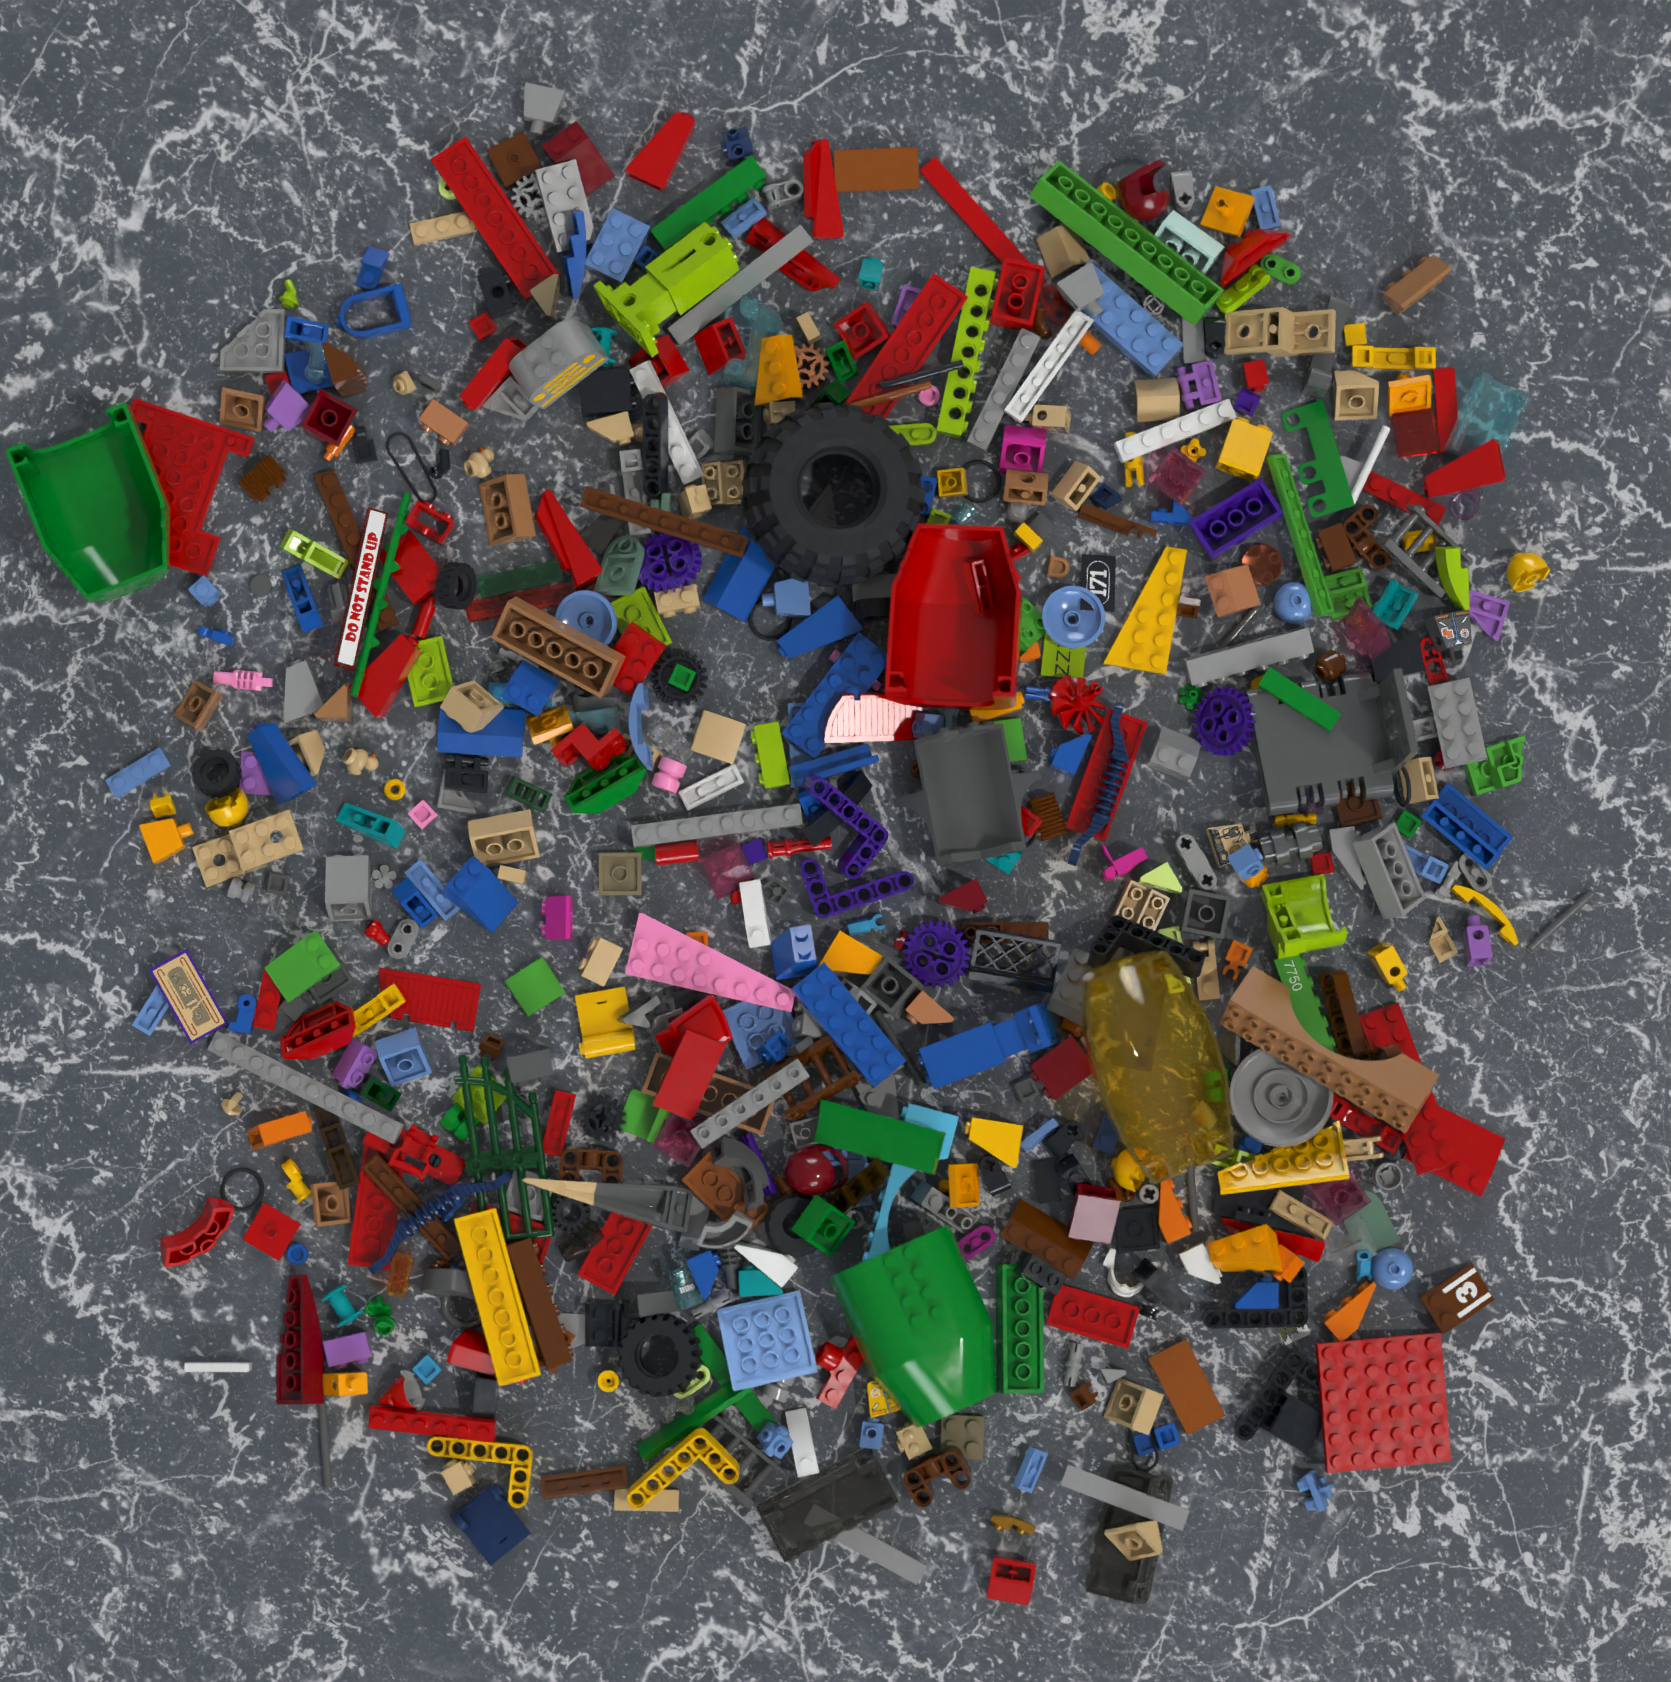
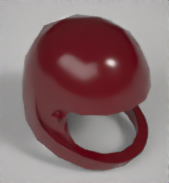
(1138, 194)
(812, 1171)

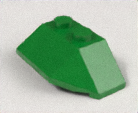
(599, 790)

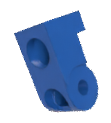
(929, 485)
(247, 1008)

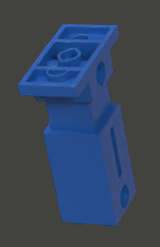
(987, 1046)

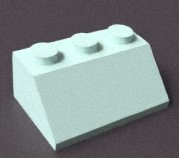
(1199, 247)

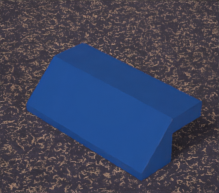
(740, 580)
(498, 738)
(1467, 826)

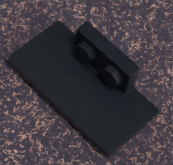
(1254, 1206)

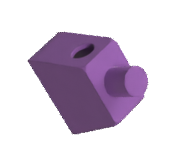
(286, 408)
(1476, 951)

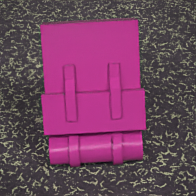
(1122, 865)

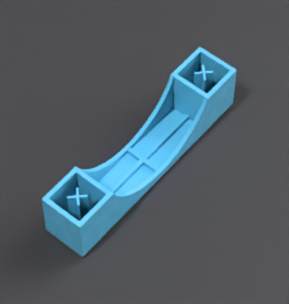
(919, 1116)

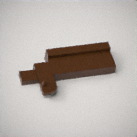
(1113, 522)

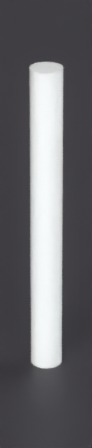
(1369, 462)

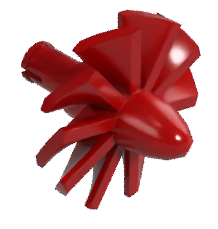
(1073, 700)

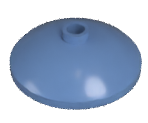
(586, 603)
(1066, 604)

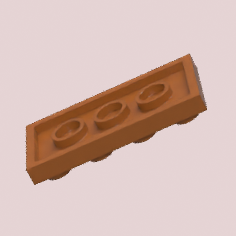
(720, 1190)

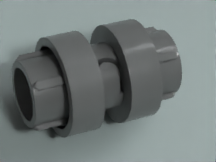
(1281, 845)

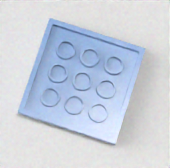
(766, 1340)

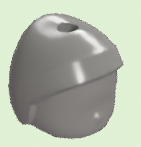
(1017, 512)

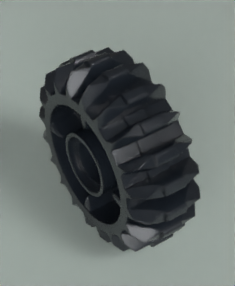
(665, 672)

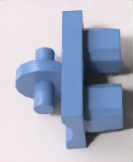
(1318, 1498)

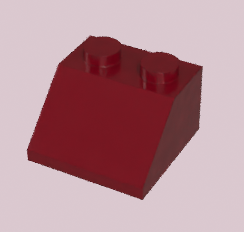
(965, 898)

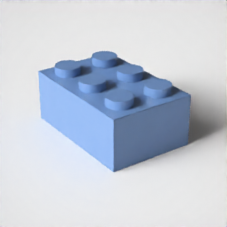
(617, 247)

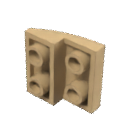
(724, 481)
(718, 737)
(1141, 905)

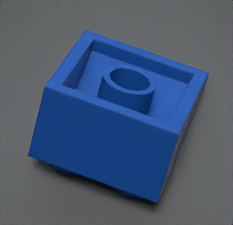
(530, 688)
(1068, 755)
(794, 953)
(705, 1270)
(1258, 1295)

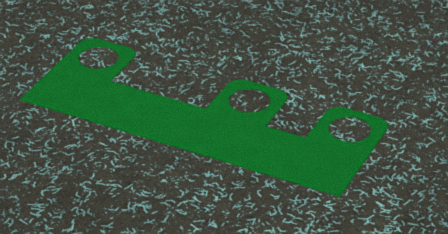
(1327, 462)

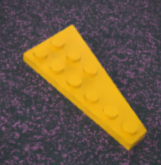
(1149, 628)
(1310, 1162)

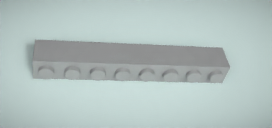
(717, 825)

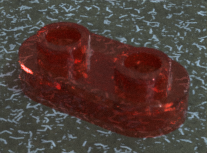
(1054, 306)

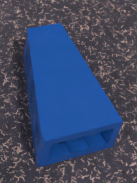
(821, 629)
(279, 763)

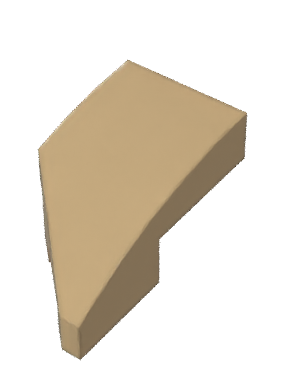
(1441, 942)

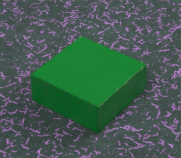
(682, 677)
(1407, 824)

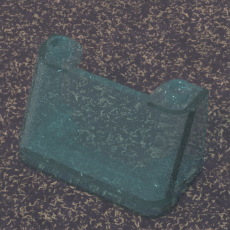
(764, 323)

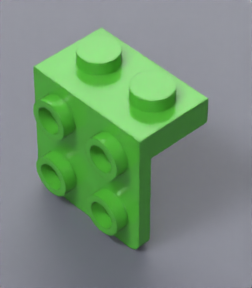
(1031, 626)
(642, 1117)

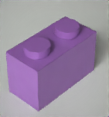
(348, 1349)

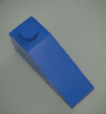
(302, 598)

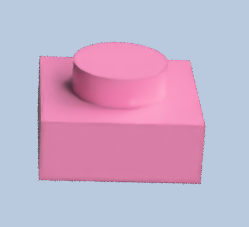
(422, 814)

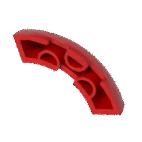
(200, 1236)

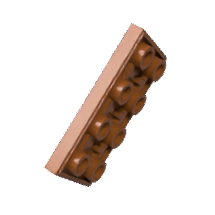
(876, 169)
(1186, 1386)

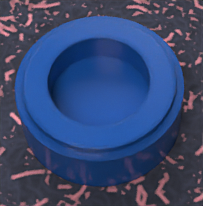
(297, 1254)

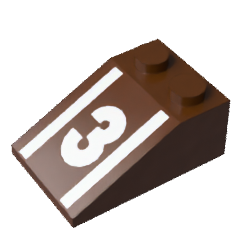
(1455, 1298)

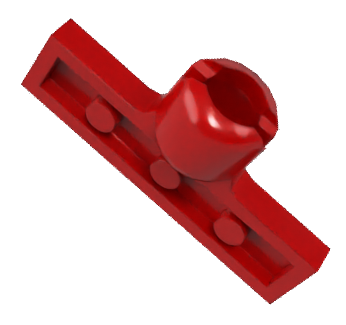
(842, 1367)

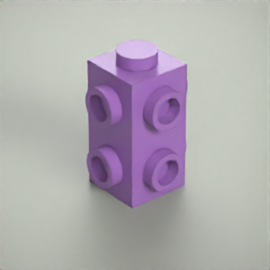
(354, 1064)

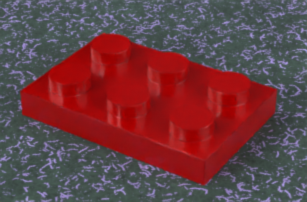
(641, 654)

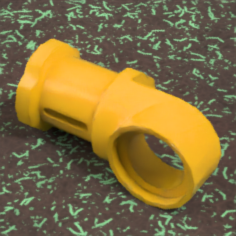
(296, 1185)

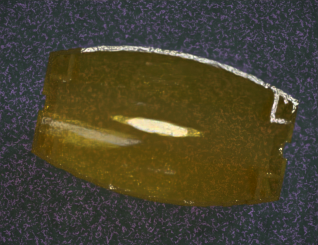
(1156, 1065)

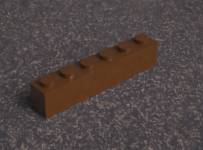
(538, 1304)

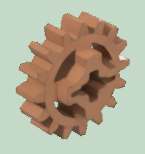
(814, 361)

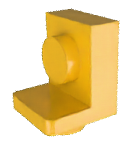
(1428, 545)

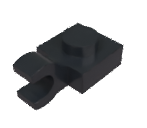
(364, 449)

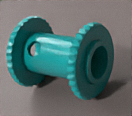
(603, 336)
(341, 1305)

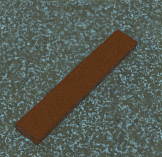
(407, 1201)

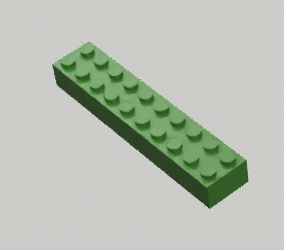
(1126, 243)

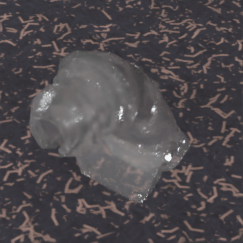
(684, 1404)

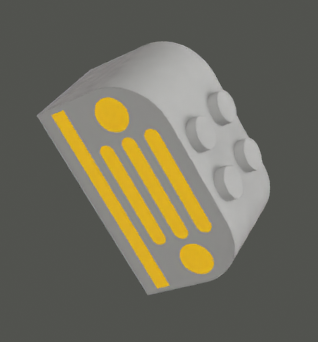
(557, 362)

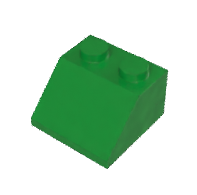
(823, 1225)

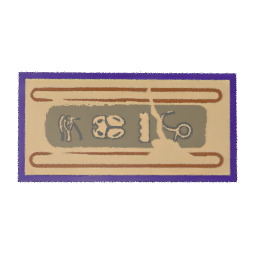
(188, 996)

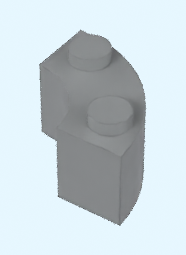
(725, 1232)

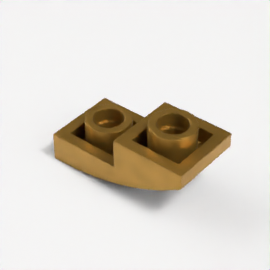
(1005, 1522)

